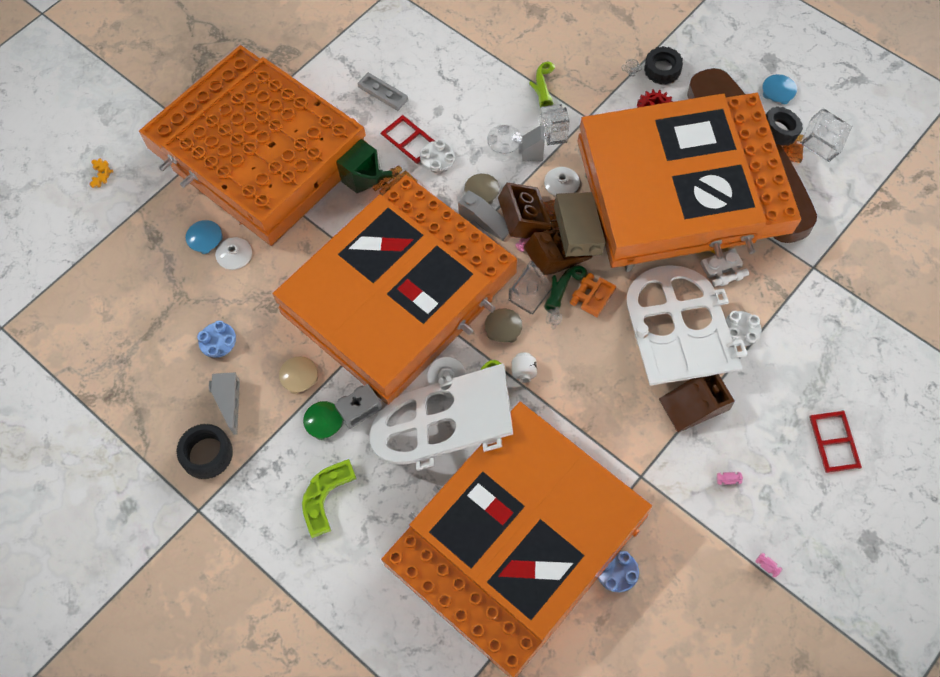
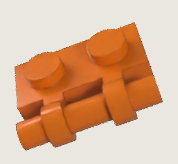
(597, 298)

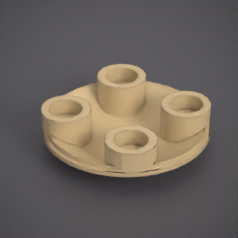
(298, 374)

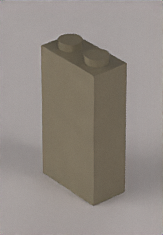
(579, 224)

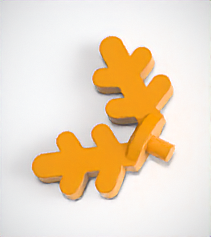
(101, 166)

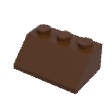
(523, 210)

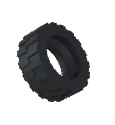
(663, 54)
(789, 120)

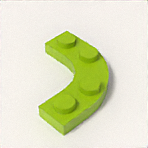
(316, 494)

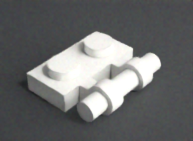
(730, 262)

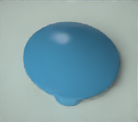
(779, 88)
(203, 236)

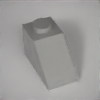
(533, 145)

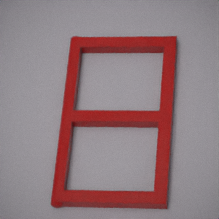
(401, 146)
(820, 443)

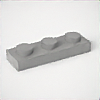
(382, 91)

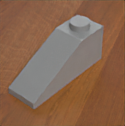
(477, 209)
(226, 394)

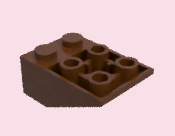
(548, 252)
(697, 401)

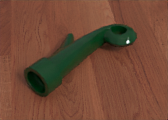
(559, 287)

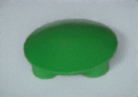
(322, 420)

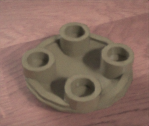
(483, 186)
(503, 325)

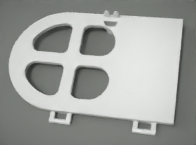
(685, 351)
(478, 410)

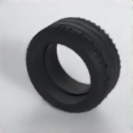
(191, 438)

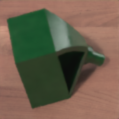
(361, 168)

